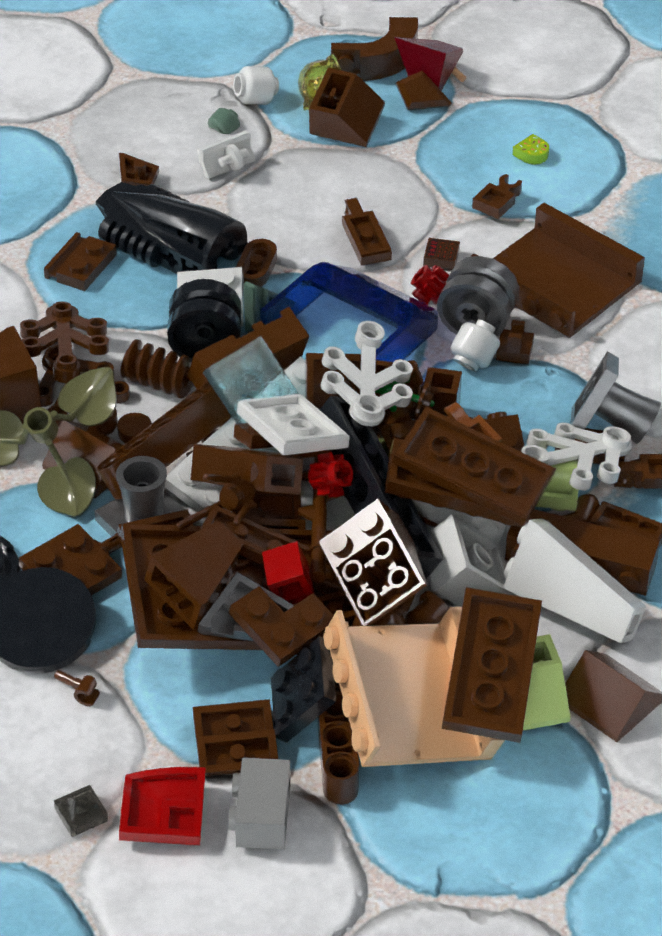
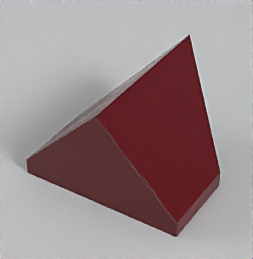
(430, 56)

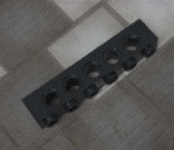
(369, 480)

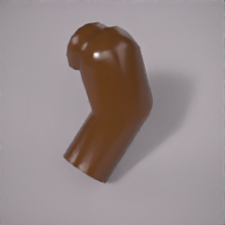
(586, 507)

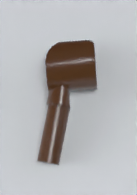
(85, 688)

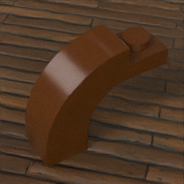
(380, 57)

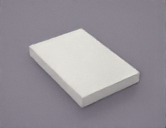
(292, 424)

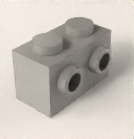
(261, 803)

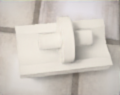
(226, 154)

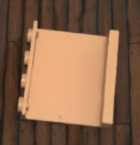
(397, 691)

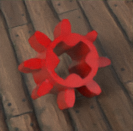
(429, 283)
(330, 475)

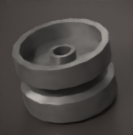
(478, 290)

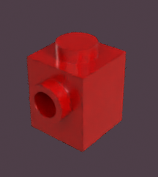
(285, 566)

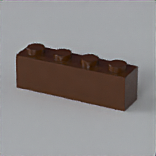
(623, 555)

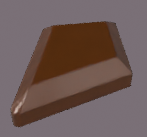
(421, 93)
(137, 171)

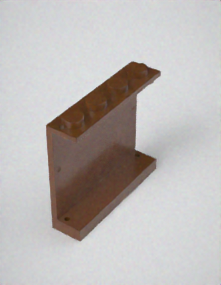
(569, 271)

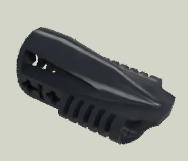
(152, 220)

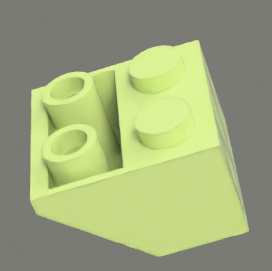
(547, 690)

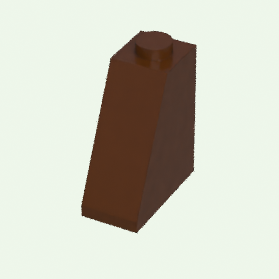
(195, 571)

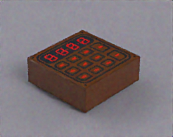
(441, 253)

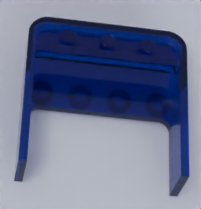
(410, 317)

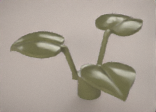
(70, 484)

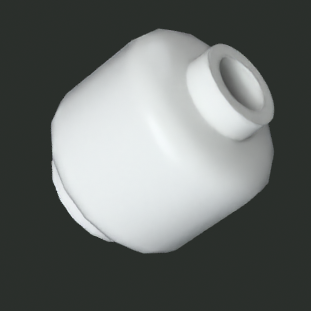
(255, 85)
(475, 345)

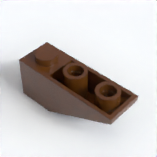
(262, 468)

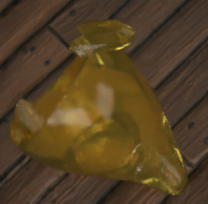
(312, 76)

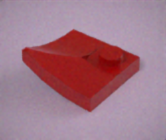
(163, 806)

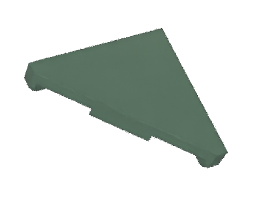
(254, 299)

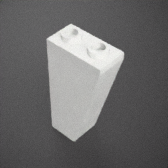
(571, 583)

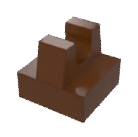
(515, 344)

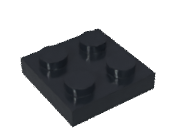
(302, 690)

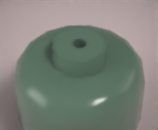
(224, 121)

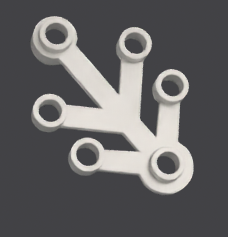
(367, 407)
(612, 442)

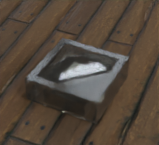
(80, 810)

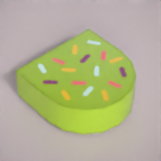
(532, 150)

